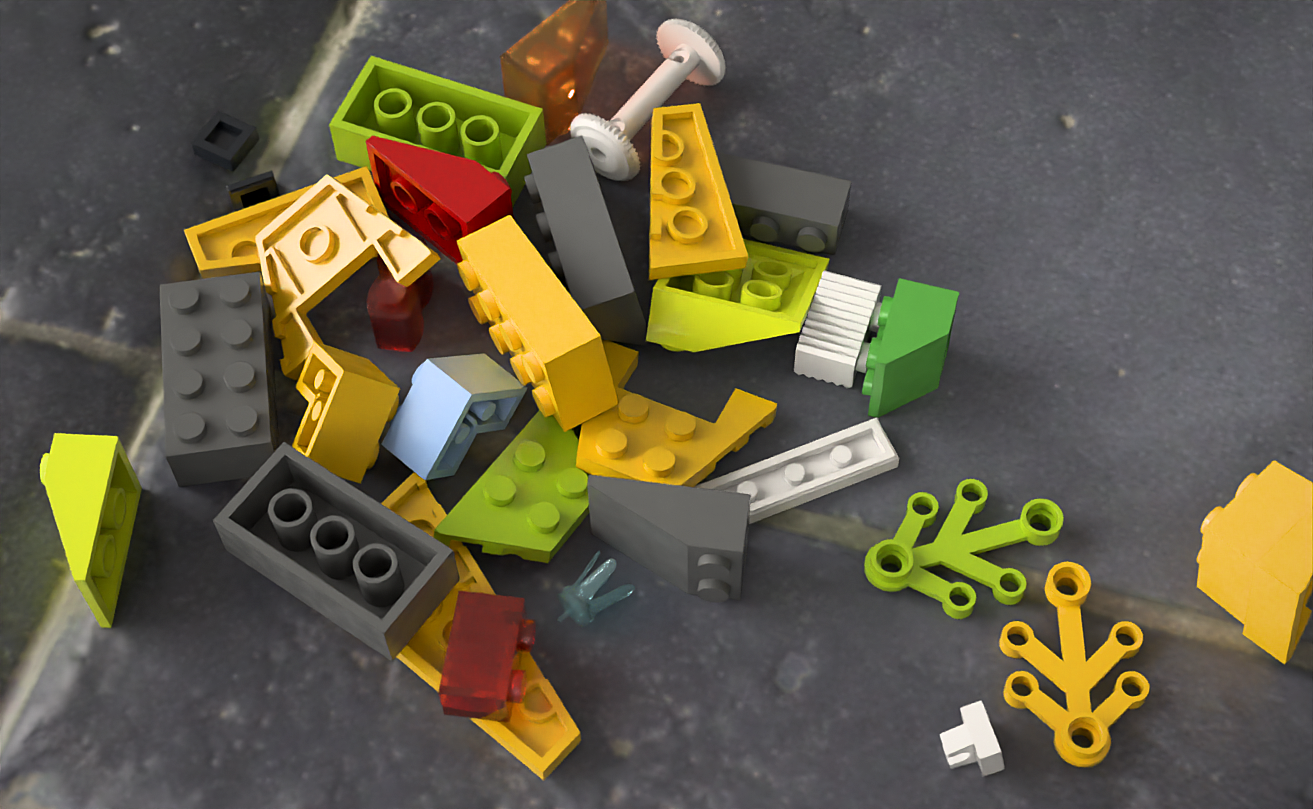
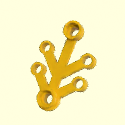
(1073, 672)

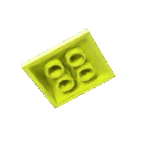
(736, 304)

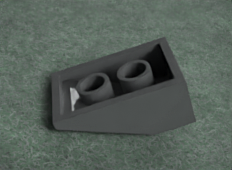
(676, 532)

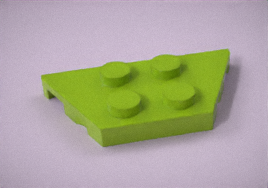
(526, 497)

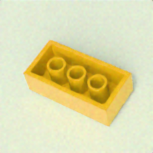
(536, 323)

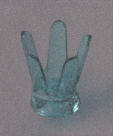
(578, 600)

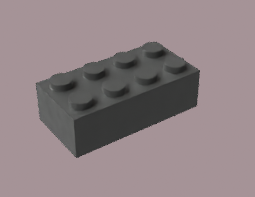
(218, 378)
(338, 550)

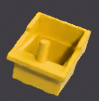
(1261, 558)

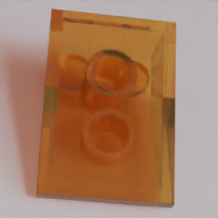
(558, 63)

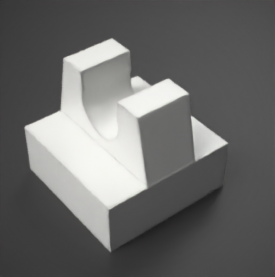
(973, 741)

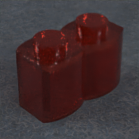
(397, 309)

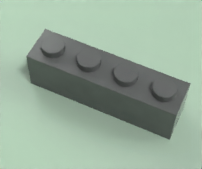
(786, 203)

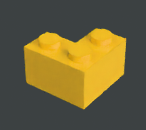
(345, 410)

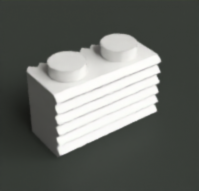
(838, 329)

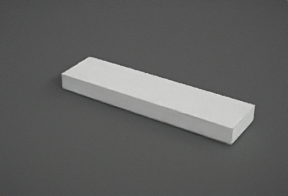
(811, 470)

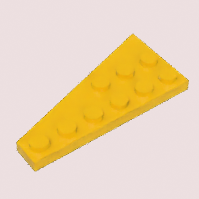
(540, 727)

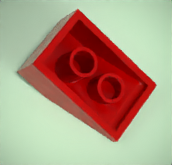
(437, 192)

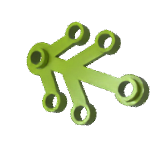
(958, 549)

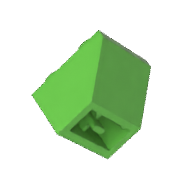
(909, 345)

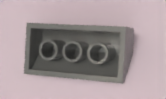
(585, 240)

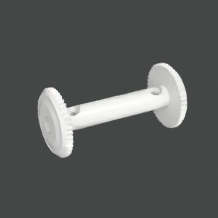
(688, 55)

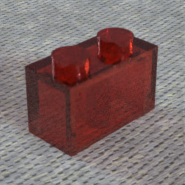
(485, 657)

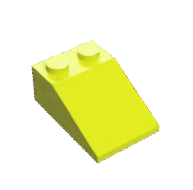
(95, 512)

